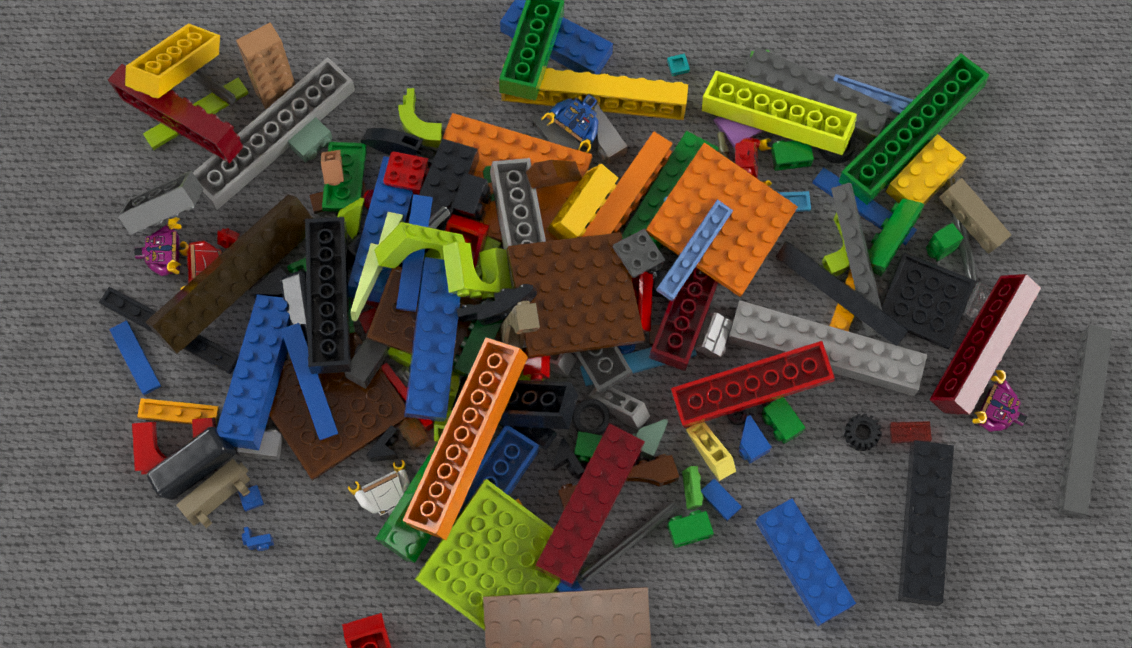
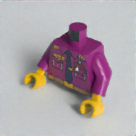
(162, 249)
(1000, 406)

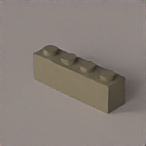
(975, 216)

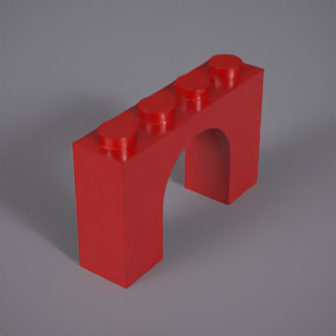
(146, 446)

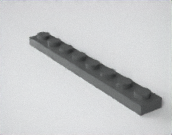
(856, 246)

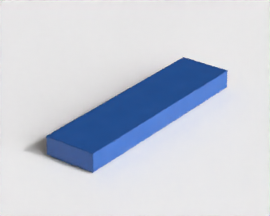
(135, 358)

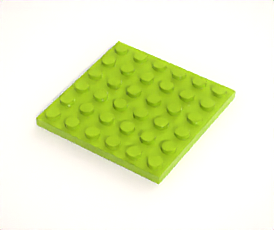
(488, 554)

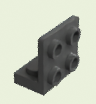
(639, 253)

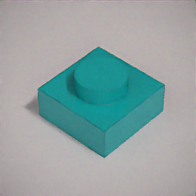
(678, 64)

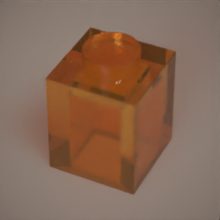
(413, 433)

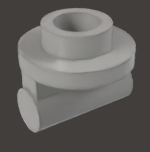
(403, 375)

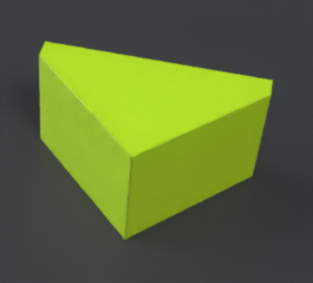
(352, 215)

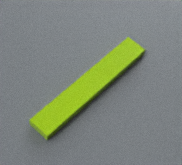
(211, 103)

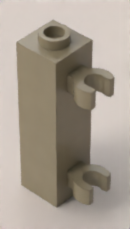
(214, 492)

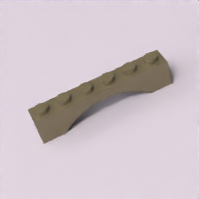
(519, 321)

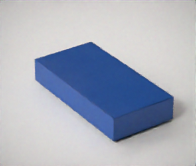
(720, 500)

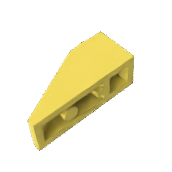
(712, 450)

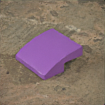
(735, 131)

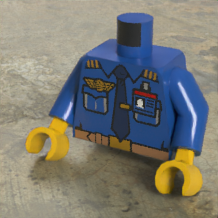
(576, 118)

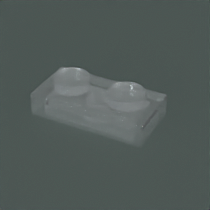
(976, 301)

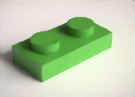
(692, 489)

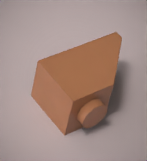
(332, 167)

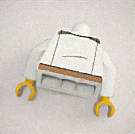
(384, 493)

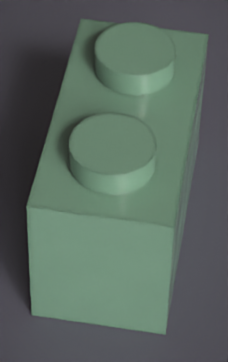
(310, 140)

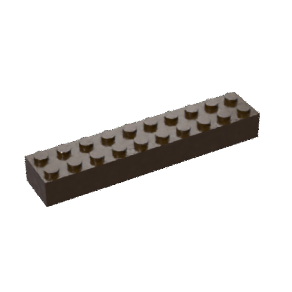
(230, 274)

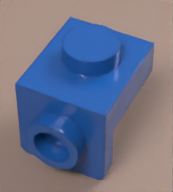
(259, 542)

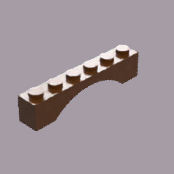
(656, 472)

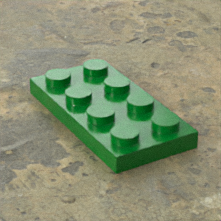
(353, 164)

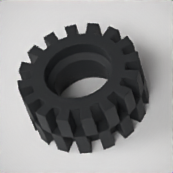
(854, 440)

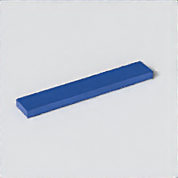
(872, 212)
(413, 262)
(309, 382)

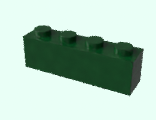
(472, 345)

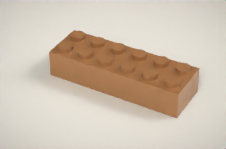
(266, 64)

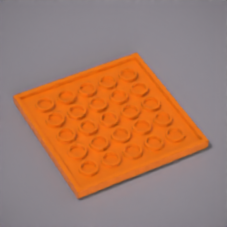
(747, 234)

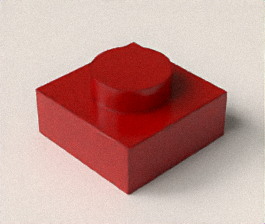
(366, 319)

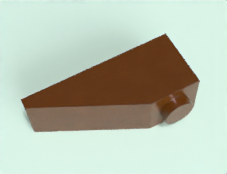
(552, 173)

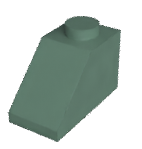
(652, 436)

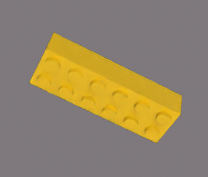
(172, 60)

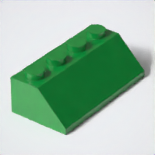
(893, 234)

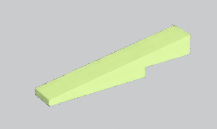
(371, 267)

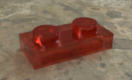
(909, 431)

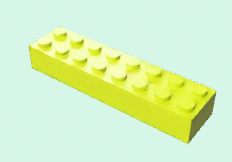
(779, 112)

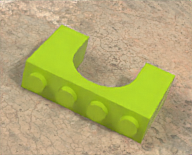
(409, 238)
(463, 278)

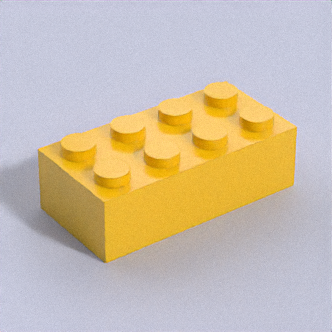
(926, 172)
(583, 203)

